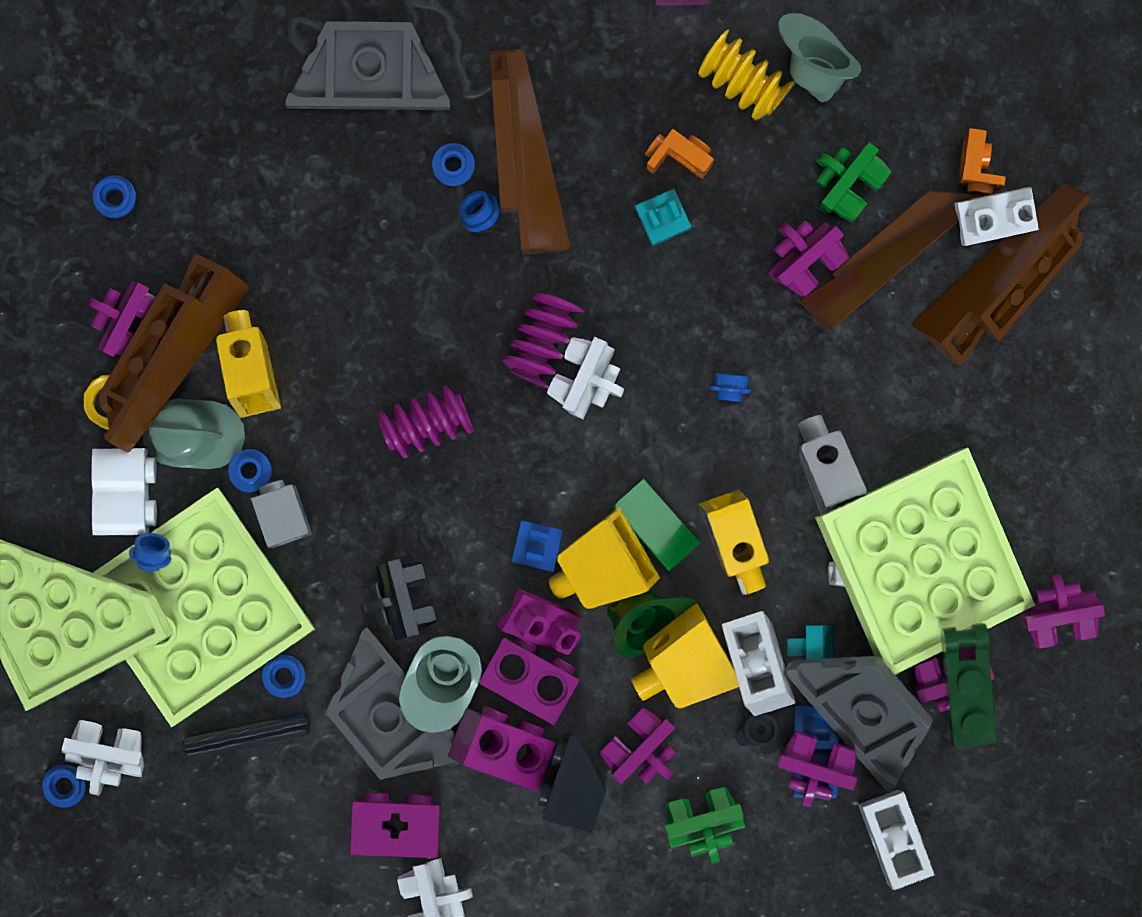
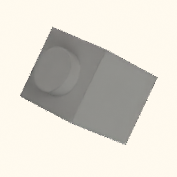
(280, 514)

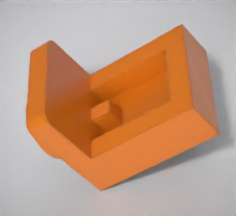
(689, 152)

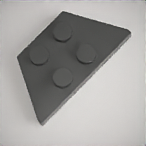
(368, 69)
(866, 710)
(371, 717)

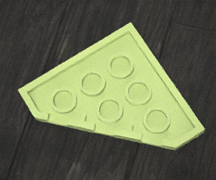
(67, 623)

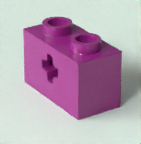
(372, 837)

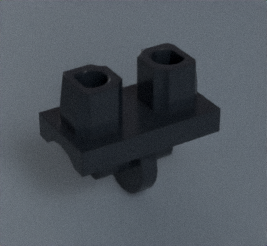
(392, 599)

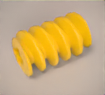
(744, 77)

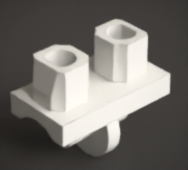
(996, 216)
(578, 394)
(86, 751)
(437, 892)

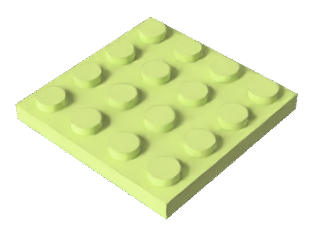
(924, 559)
(220, 602)

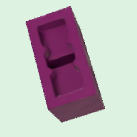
(525, 689)
(500, 753)

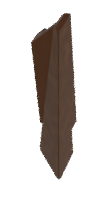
(523, 157)
(884, 257)
(1005, 279)
(167, 347)

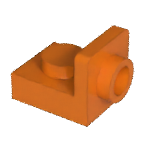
(974, 156)

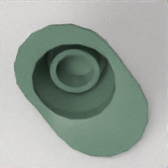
(817, 56)
(195, 434)
(440, 683)

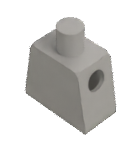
(834, 482)

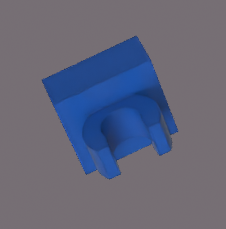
(537, 546)

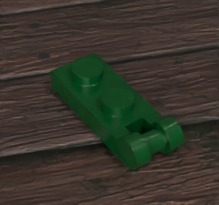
(969, 687)

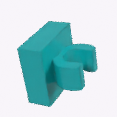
(663, 217)
(817, 645)

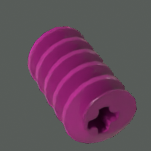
(541, 338)
(424, 422)

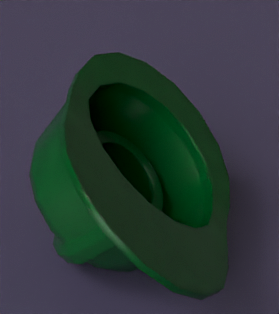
(642, 617)

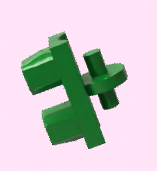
(865, 167)
(686, 829)

